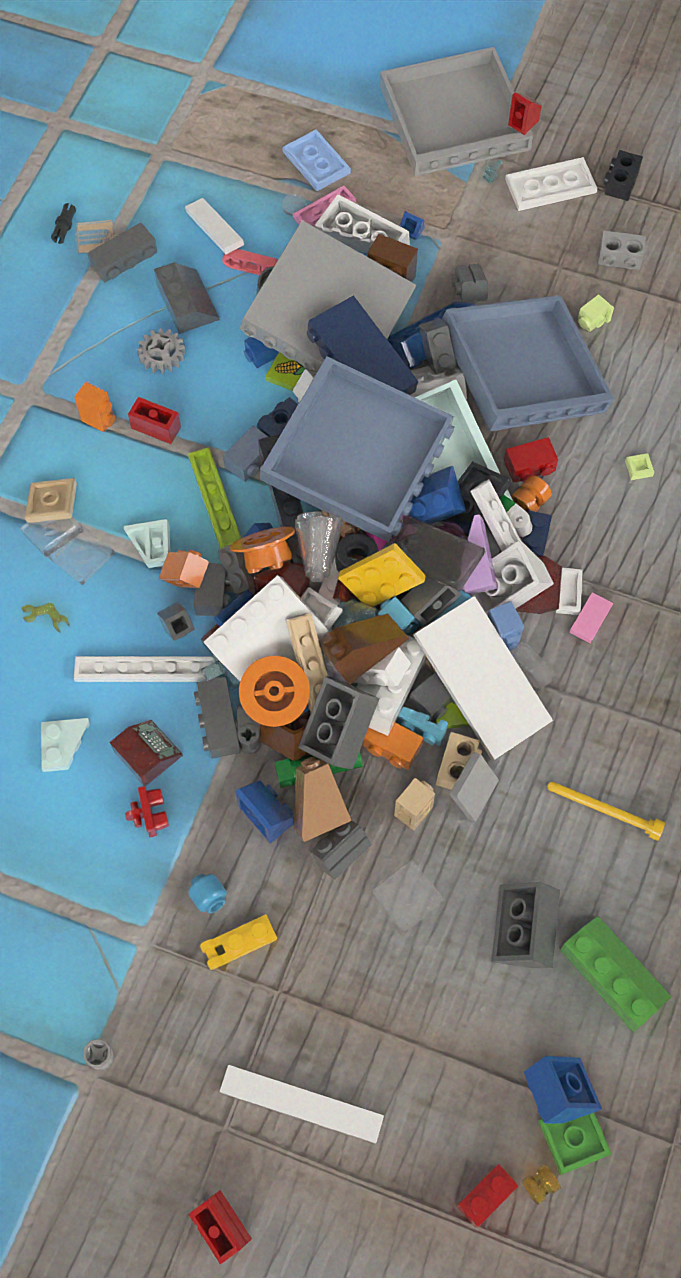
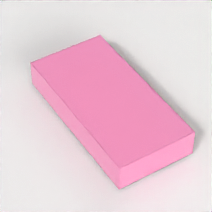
(591, 618)

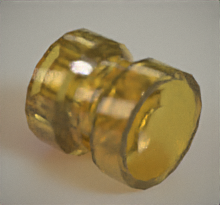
(541, 1184)

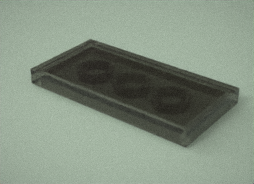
(437, 552)

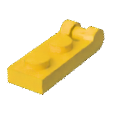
(239, 942)

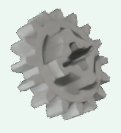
(161, 351)

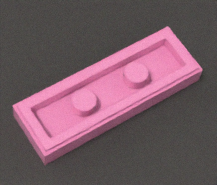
(315, 210)

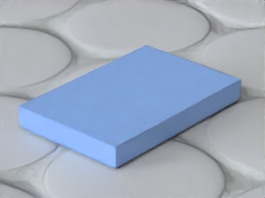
(316, 160)

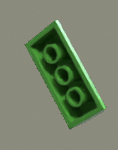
(615, 973)

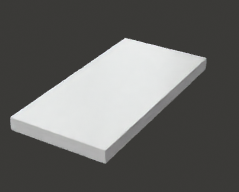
(483, 678)

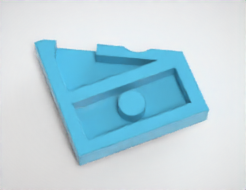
(420, 725)

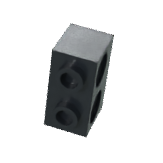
(623, 175)

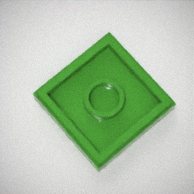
(575, 1142)

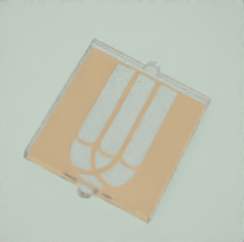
(93, 234)

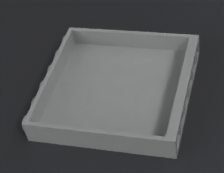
(453, 111)
(312, 278)

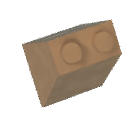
(317, 800)

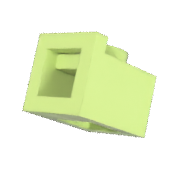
(595, 313)

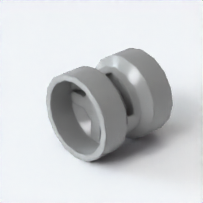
(94, 1053)

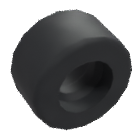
(352, 545)

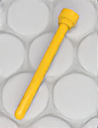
(651, 827)

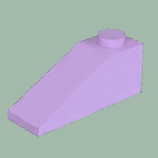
(483, 576)

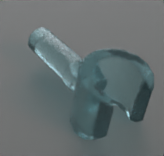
(490, 172)

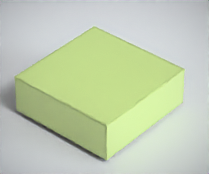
(639, 466)

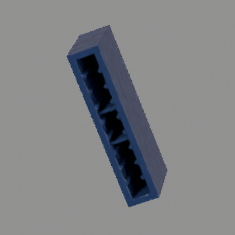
(355, 340)

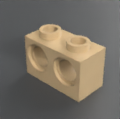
(453, 760)
(414, 803)

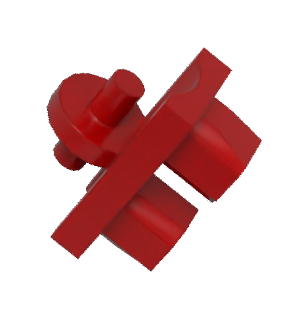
(152, 821)

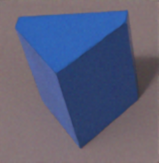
(413, 224)

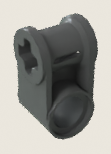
(247, 728)

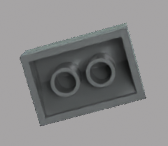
(185, 296)
(526, 925)

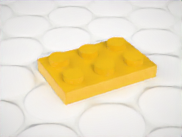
(381, 576)

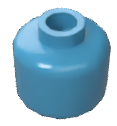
(207, 893)

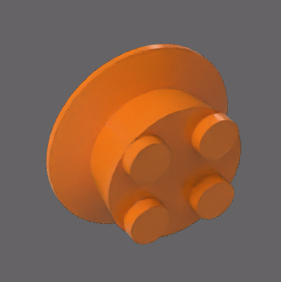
(265, 548)
(274, 691)

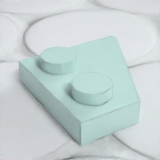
(151, 541)
(60, 742)

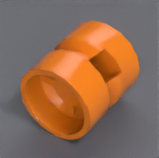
(532, 494)

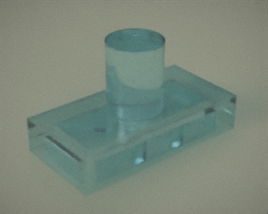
(217, 669)

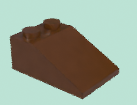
(361, 645)

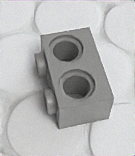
(621, 250)

